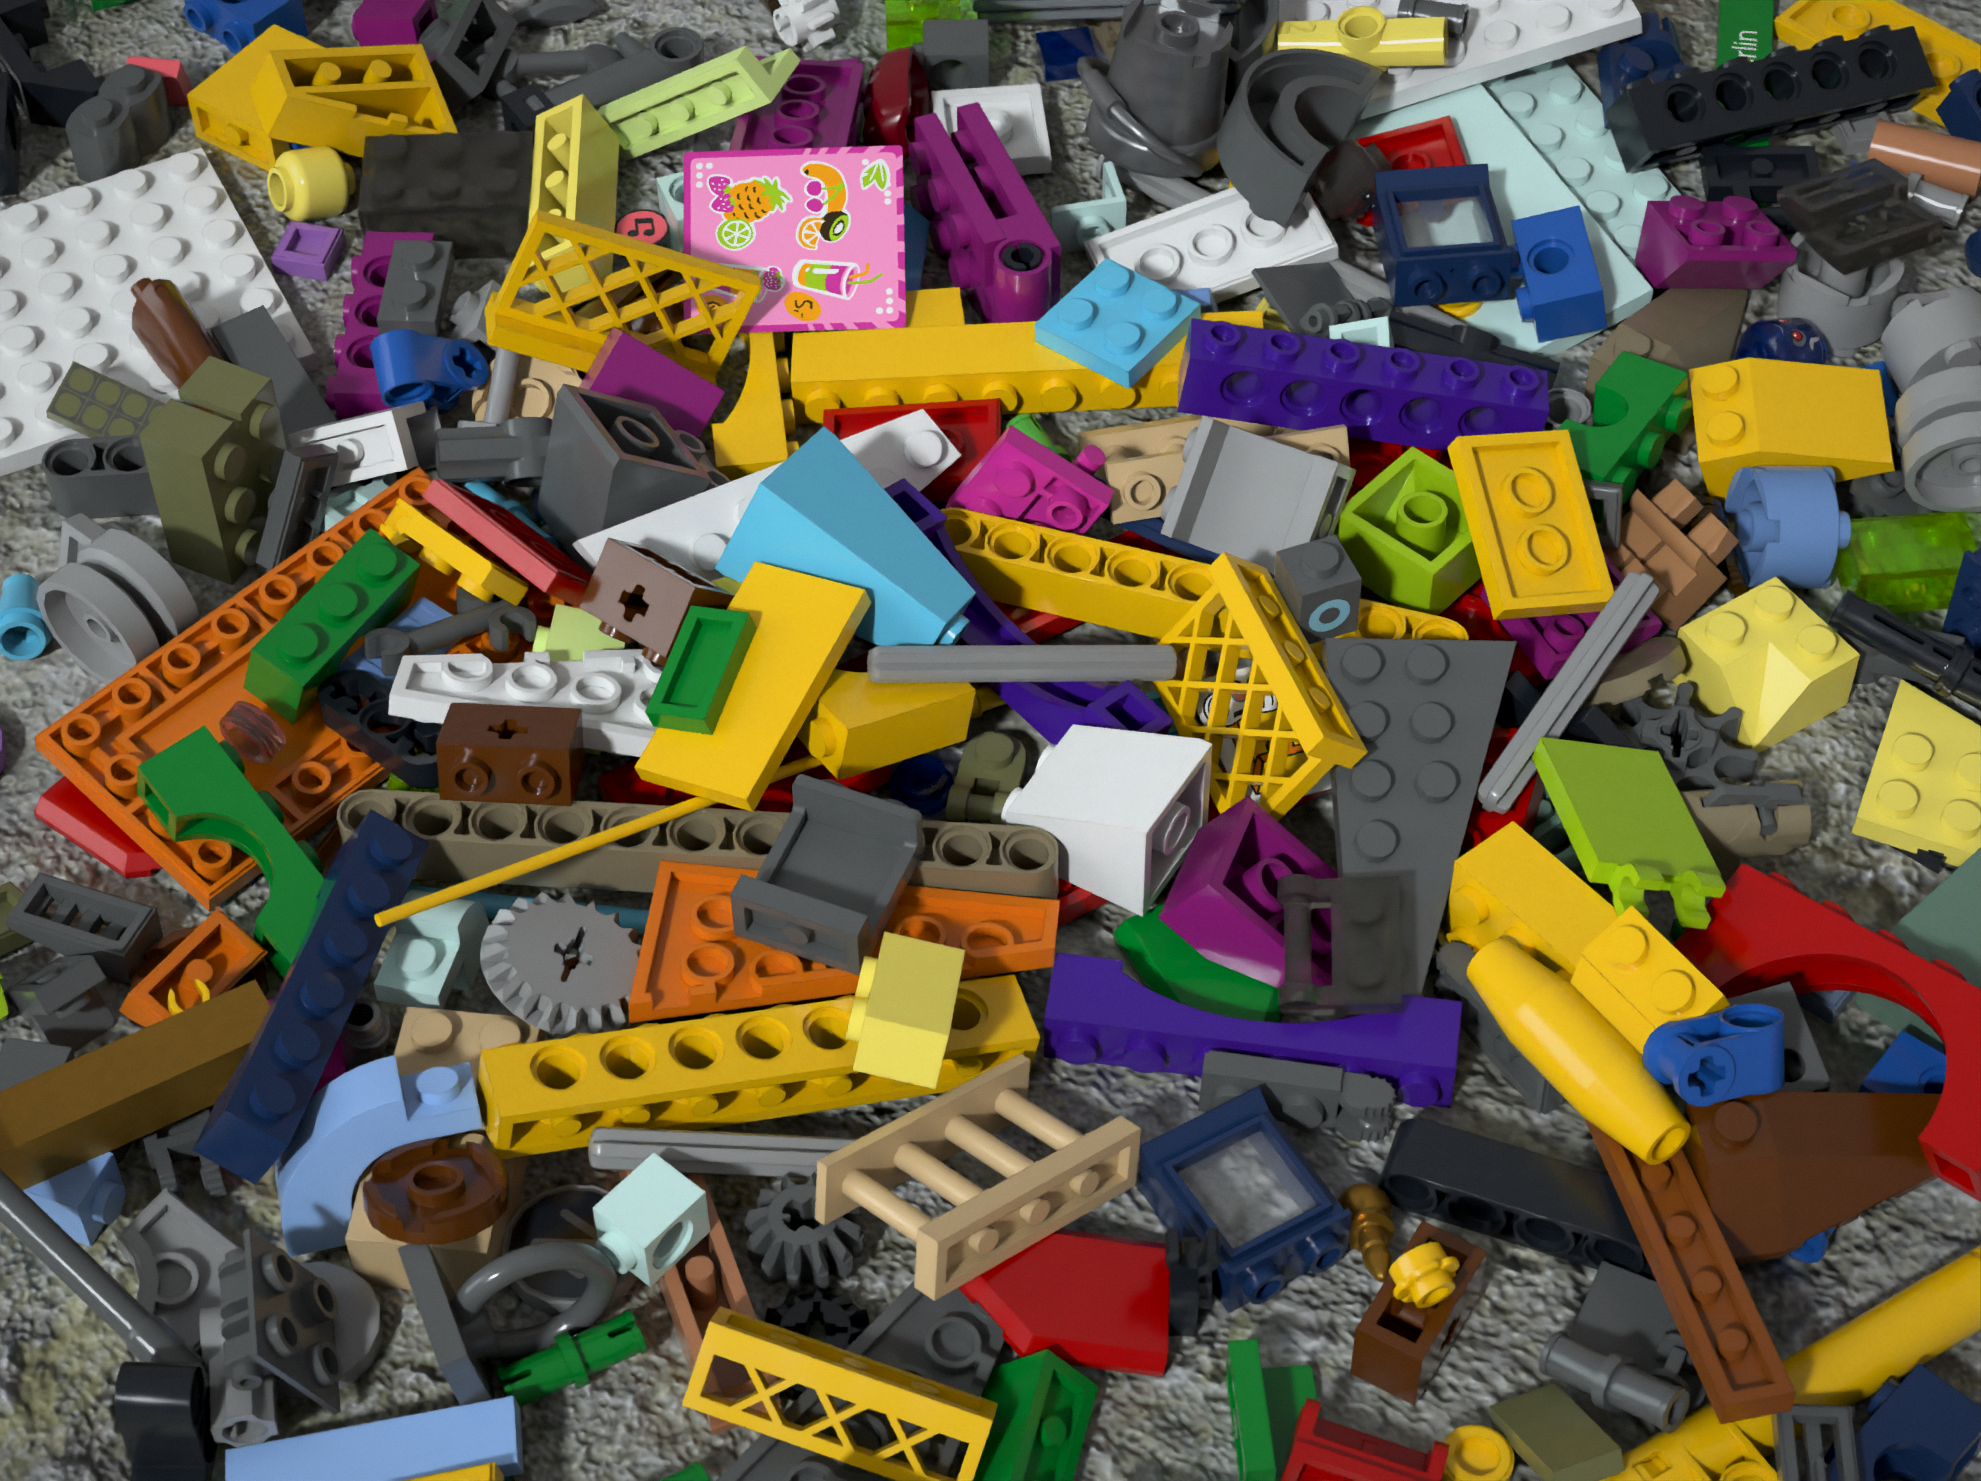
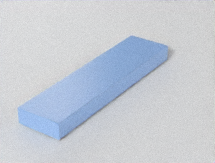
(391, 1447)

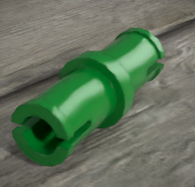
(572, 1359)

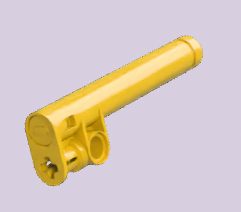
(1830, 1371)

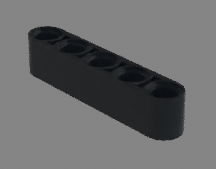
(1510, 1195)

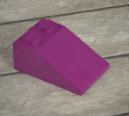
(1228, 895)

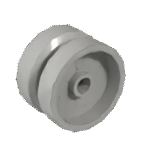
(1942, 440)
(115, 604)

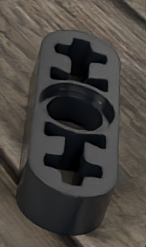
(393, 750)

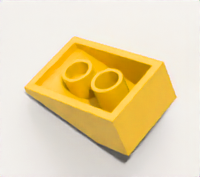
(1788, 416)

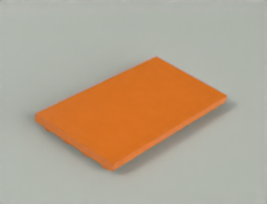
(204, 675)

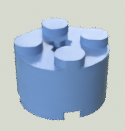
(1787, 524)

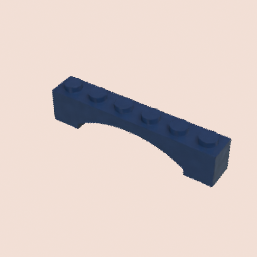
(296, 1038)

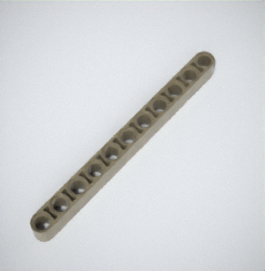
(486, 836)

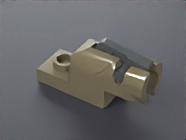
(1749, 820)

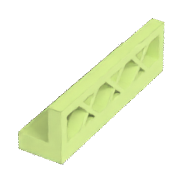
(696, 99)

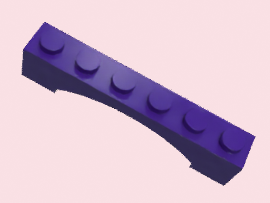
(1045, 705)
(1113, 1020)

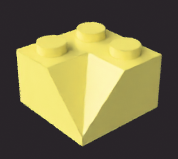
(1768, 661)

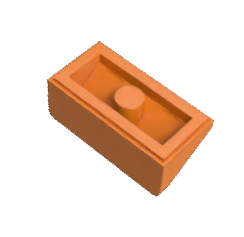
(213, 953)

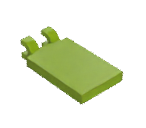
(1629, 825)

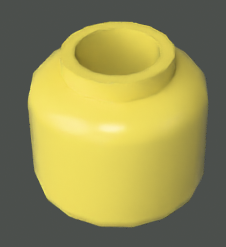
(310, 184)

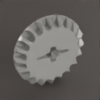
(525, 959)

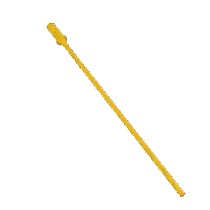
(984, 700)

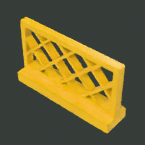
(557, 335)
(1281, 658)

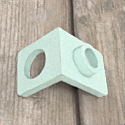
(1090, 219)

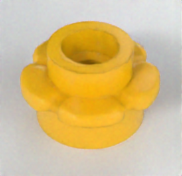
(1424, 1275)

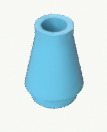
(21, 624)

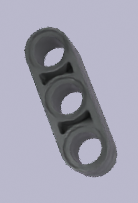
(99, 477)

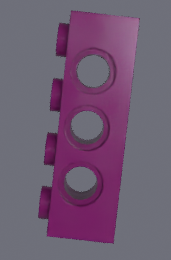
(355, 385)

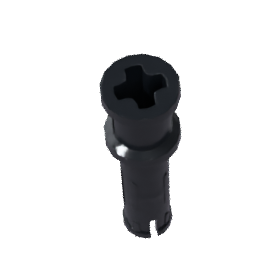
(1951, 669)

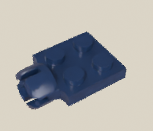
(1645, 55)

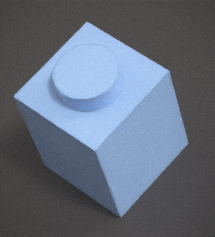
(83, 1197)

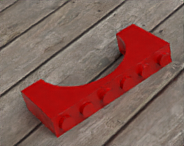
(1775, 935)

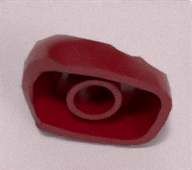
(894, 97)

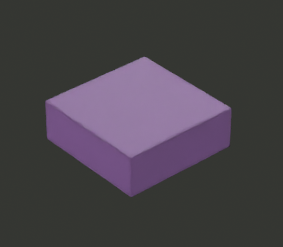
(308, 251)

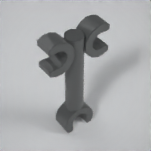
(472, 618)

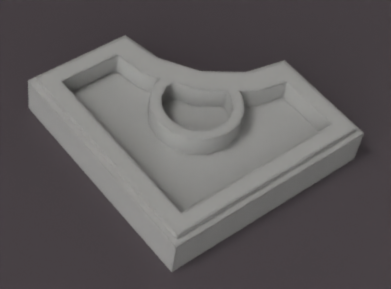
(175, 1263)

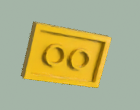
(1530, 524)

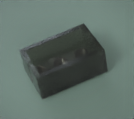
(450, 185)

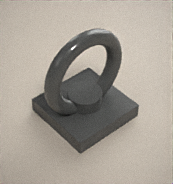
(462, 1327)

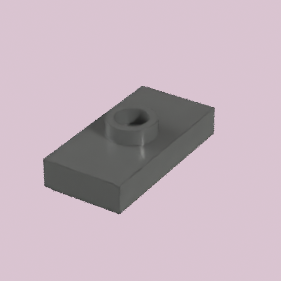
(297, 502)

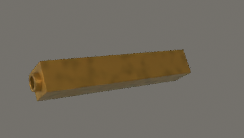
(126, 1087)

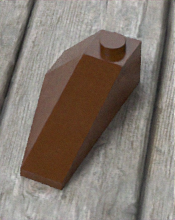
(1803, 1162)

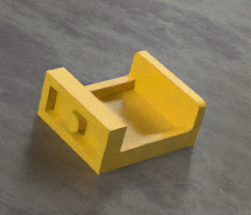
(225, 110)

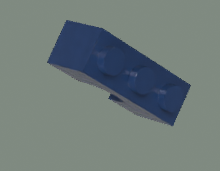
(1915, 1432)

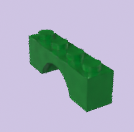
(202, 794)

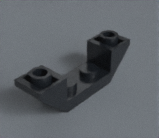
(42, 95)

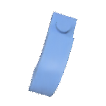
(352, 1126)

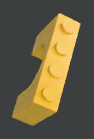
(876, 724)

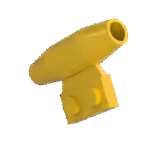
(1594, 1029)

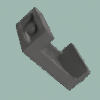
(830, 875)

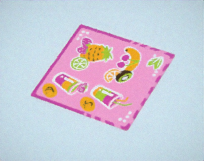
(811, 225)

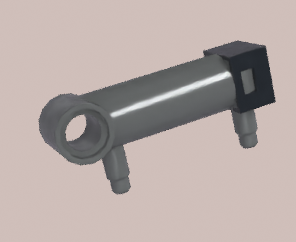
(668, 55)

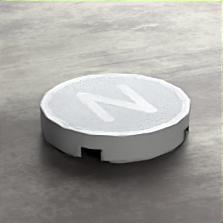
(557, 1216)

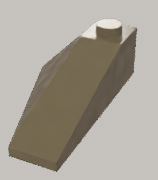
(1678, 330)

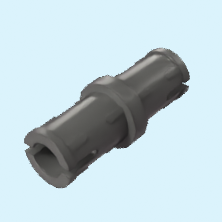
(1614, 1382)

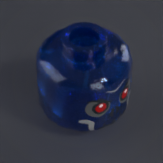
(1782, 340)

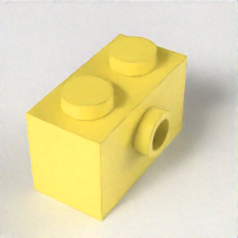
(907, 1009)

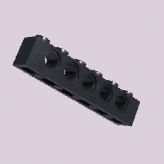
(1892, 81)

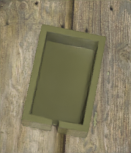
(216, 469)

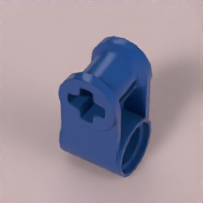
(425, 369)
(1720, 1054)

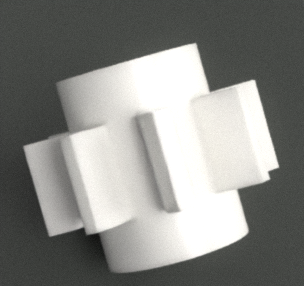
(806, 22)

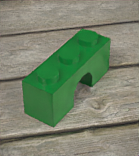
(1633, 417)
(310, 641)

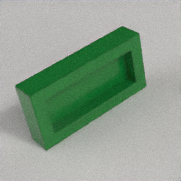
(701, 670)

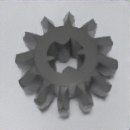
(794, 1244)

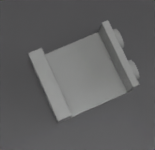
(1252, 494)

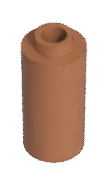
(1938, 156)

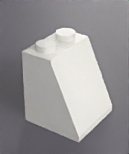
(1118, 808)

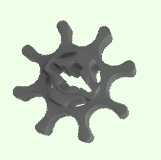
(1699, 741)

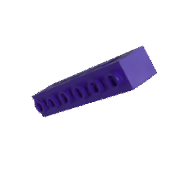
(1369, 388)

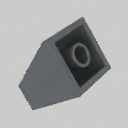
(610, 465)

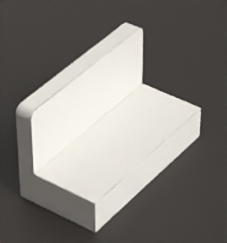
(366, 443)

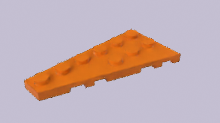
(700, 966)

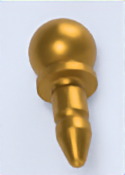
(1370, 1226)

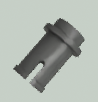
(1456, 14)

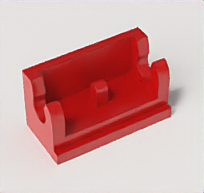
(1339, 1453)

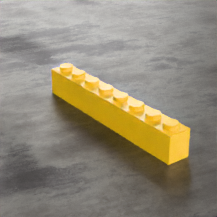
(968, 364)

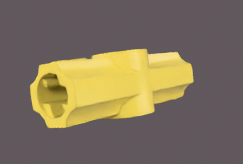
(1371, 38)

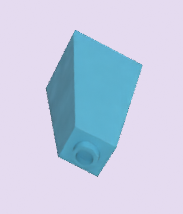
(838, 524)

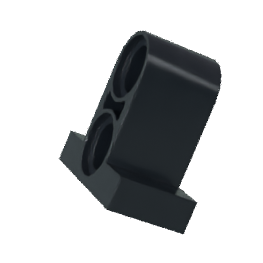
(166, 1420)

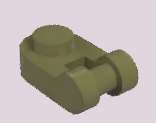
(989, 766)

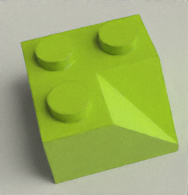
(1411, 535)

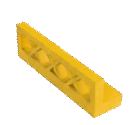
(841, 1375)

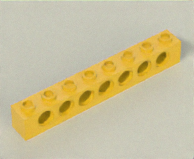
(724, 1069)

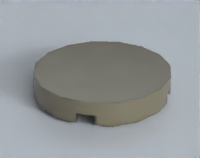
(1632, 670)

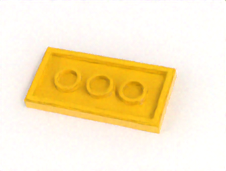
(1945, 50)
(795, 648)

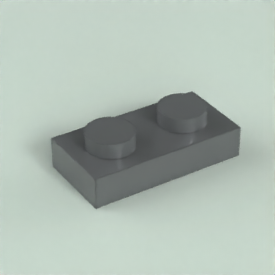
(416, 286)

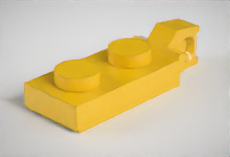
(446, 551)

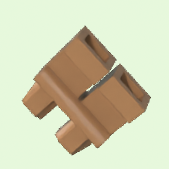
(1678, 563)

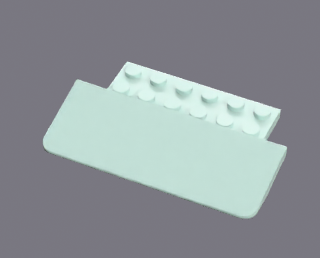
(1545, 155)

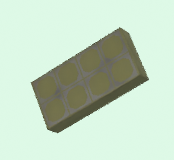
(100, 405)

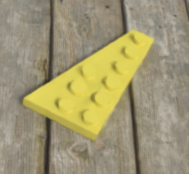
(1925, 780)

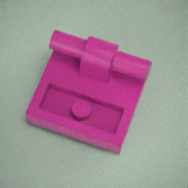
(1035, 485)

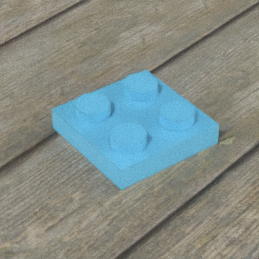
(1117, 323)

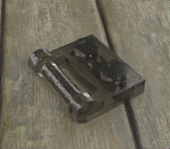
(1363, 945)

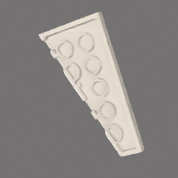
(700, 527)
(606, 685)

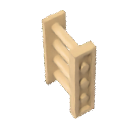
(1148, 457)
(989, 1222)

